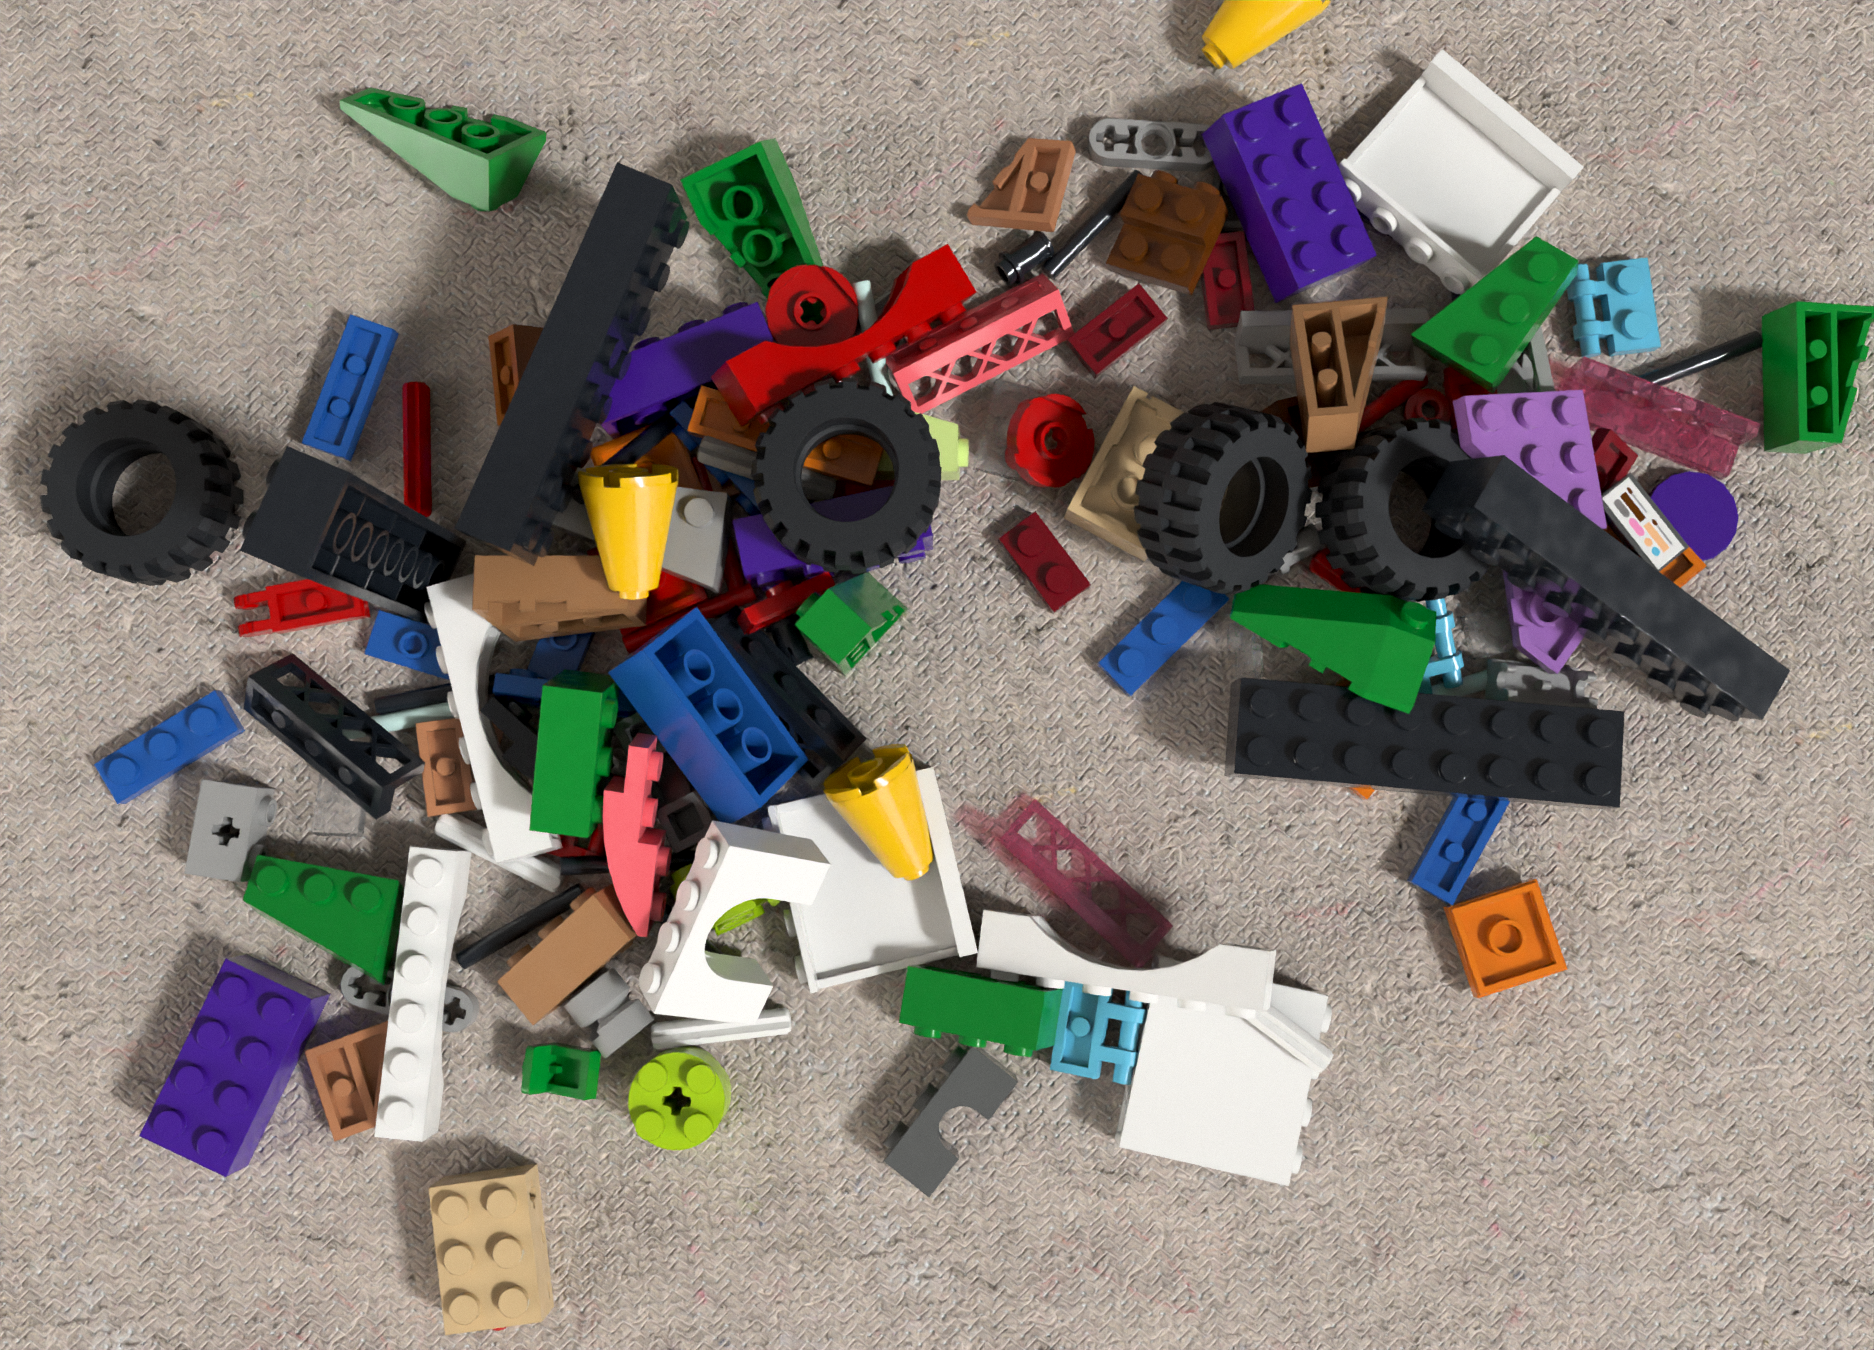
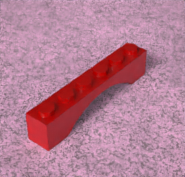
(771, 372)

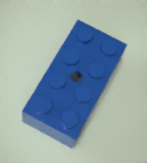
(709, 717)

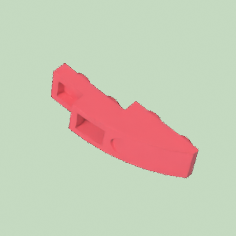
(632, 849)

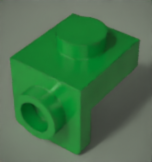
(561, 1070)

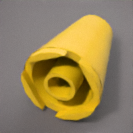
(1250, 26)
(630, 522)
(885, 809)

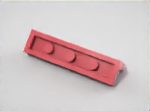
(975, 330)

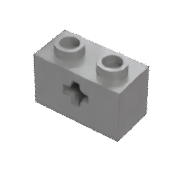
(212, 848)

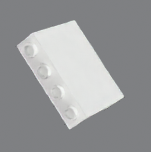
(1455, 174)
(862, 914)
(1220, 1087)

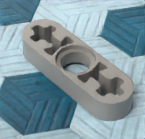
(1168, 131)
(373, 999)

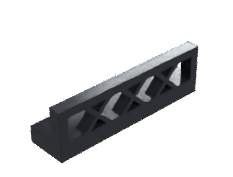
(811, 716)
(320, 737)

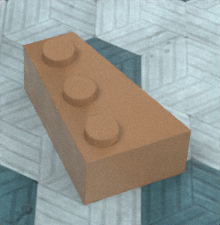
(1333, 367)
(551, 597)
(568, 954)

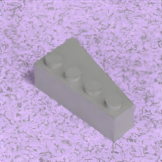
(695, 539)

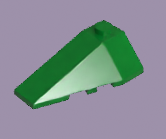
(460, 154)
(756, 215)
(1362, 636)

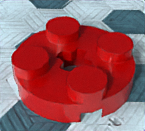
(814, 285)
(1026, 443)

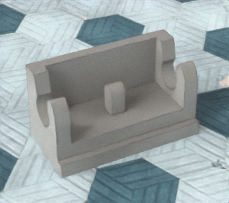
(1532, 684)

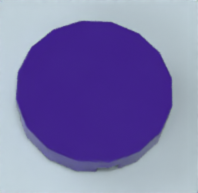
(1699, 511)

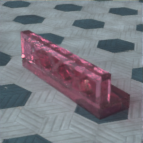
(1659, 418)
(1082, 904)

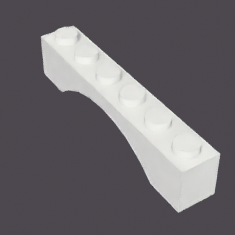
(498, 789)
(1222, 976)
(413, 1051)

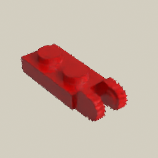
(299, 607)

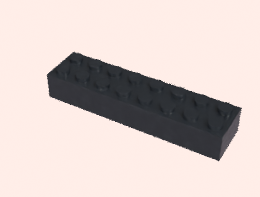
(575, 366)
(349, 536)
(1604, 588)
(1436, 749)

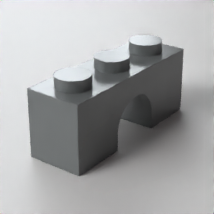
(680, 806)
(918, 1148)

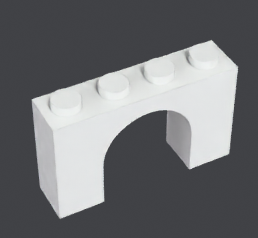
(728, 869)

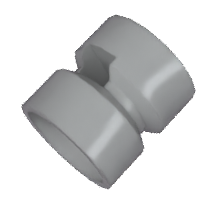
(609, 1012)

